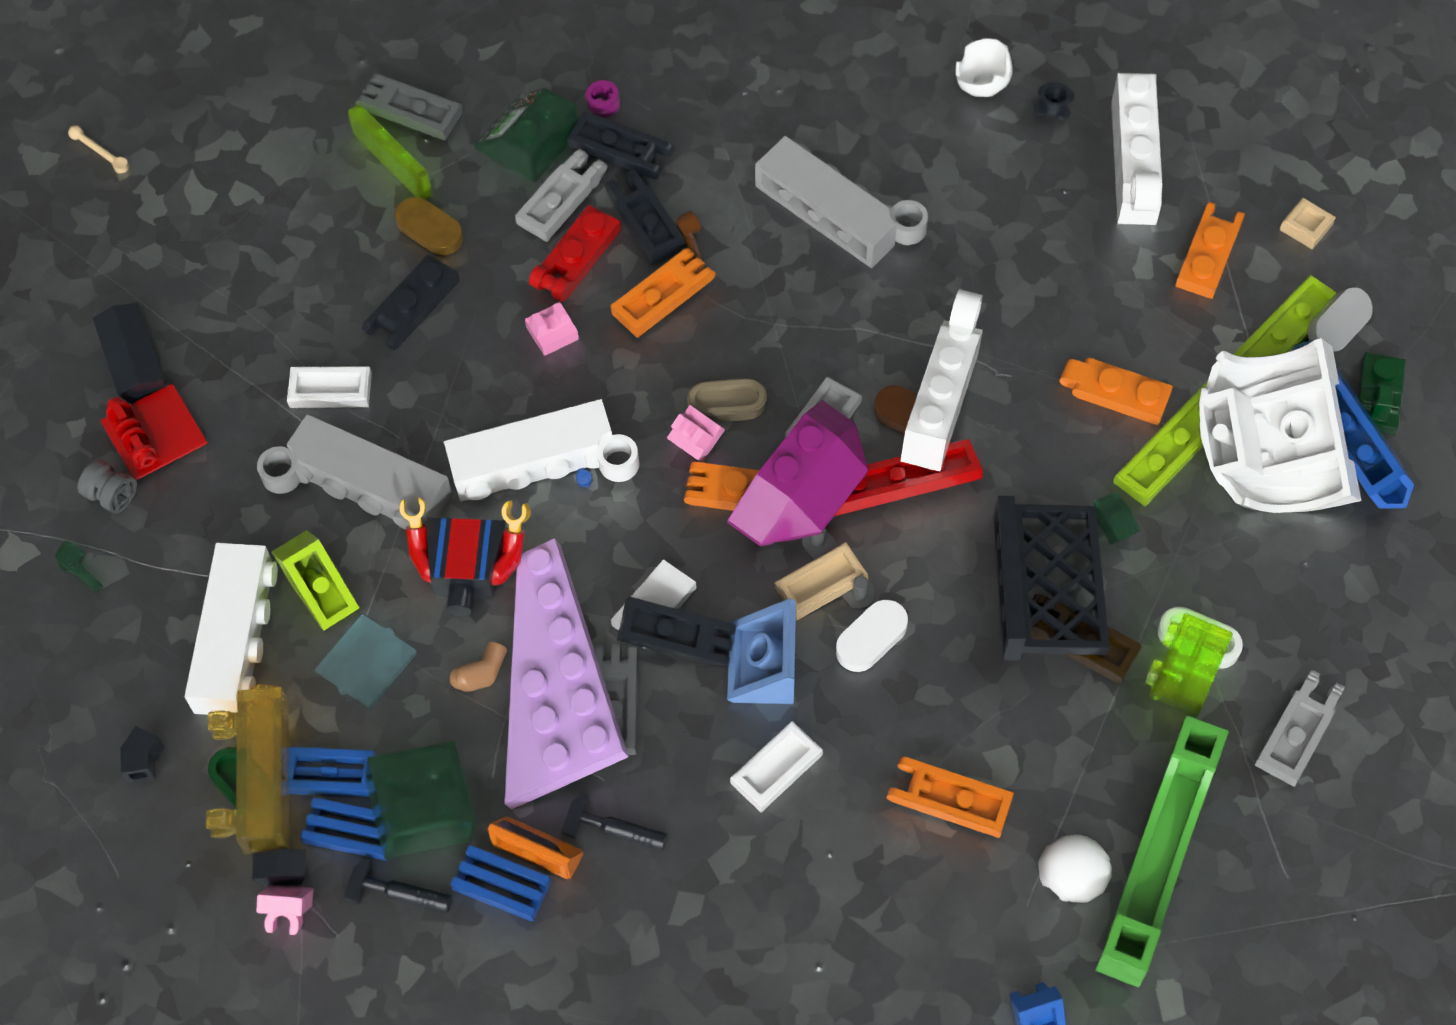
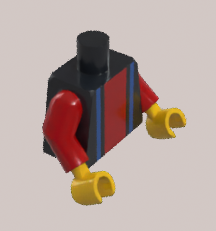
(465, 554)

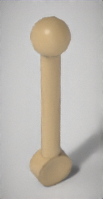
(119, 163)

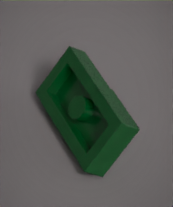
(1382, 389)

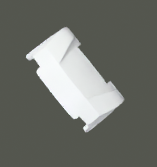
(1278, 431)

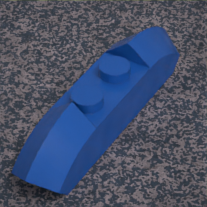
(1374, 458)

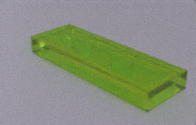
(390, 152)

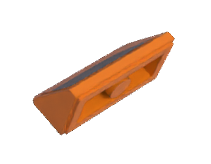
(535, 846)

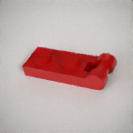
(575, 253)

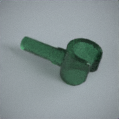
(68, 559)

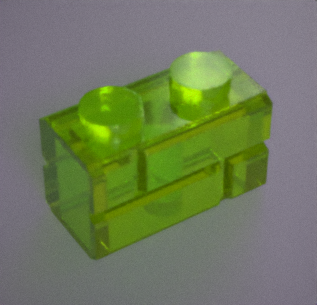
(1189, 664)

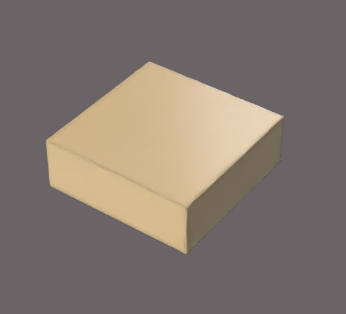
(1307, 223)

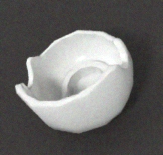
(984, 68)
(1075, 868)

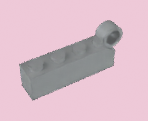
(835, 204)
(355, 470)

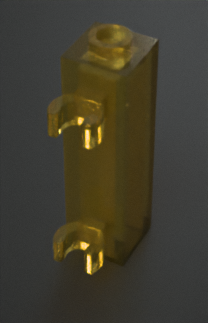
(262, 770)

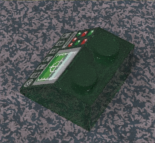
(530, 133)

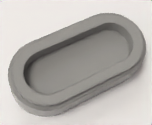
(1341, 318)

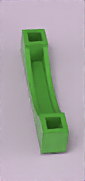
(1161, 852)

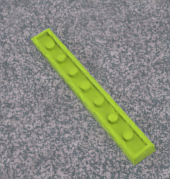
(1181, 436)

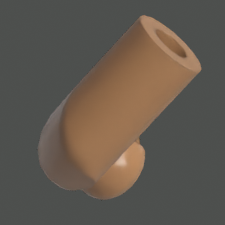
(479, 673)

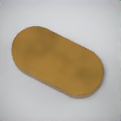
(429, 226)

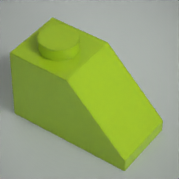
(315, 579)

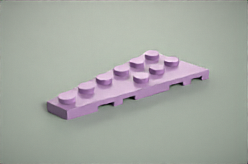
(558, 697)

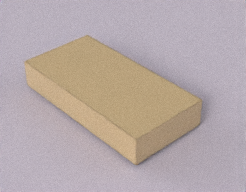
(821, 580)

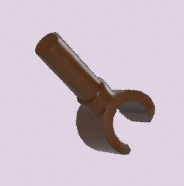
(688, 226)

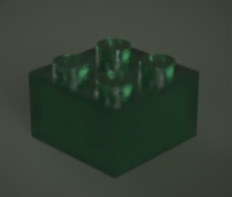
(419, 799)

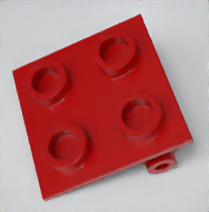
(152, 430)

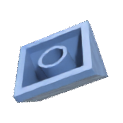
(763, 656)

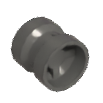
(110, 488)

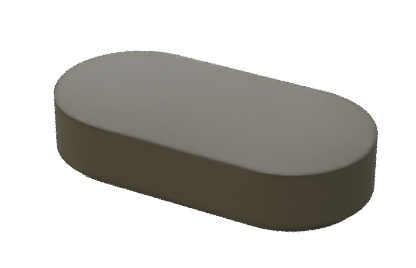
(729, 399)

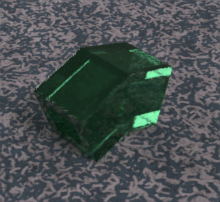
(1115, 518)

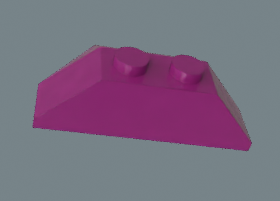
(803, 479)

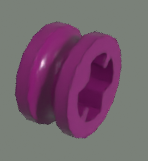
(597, 105)

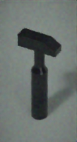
(610, 825)
(393, 889)

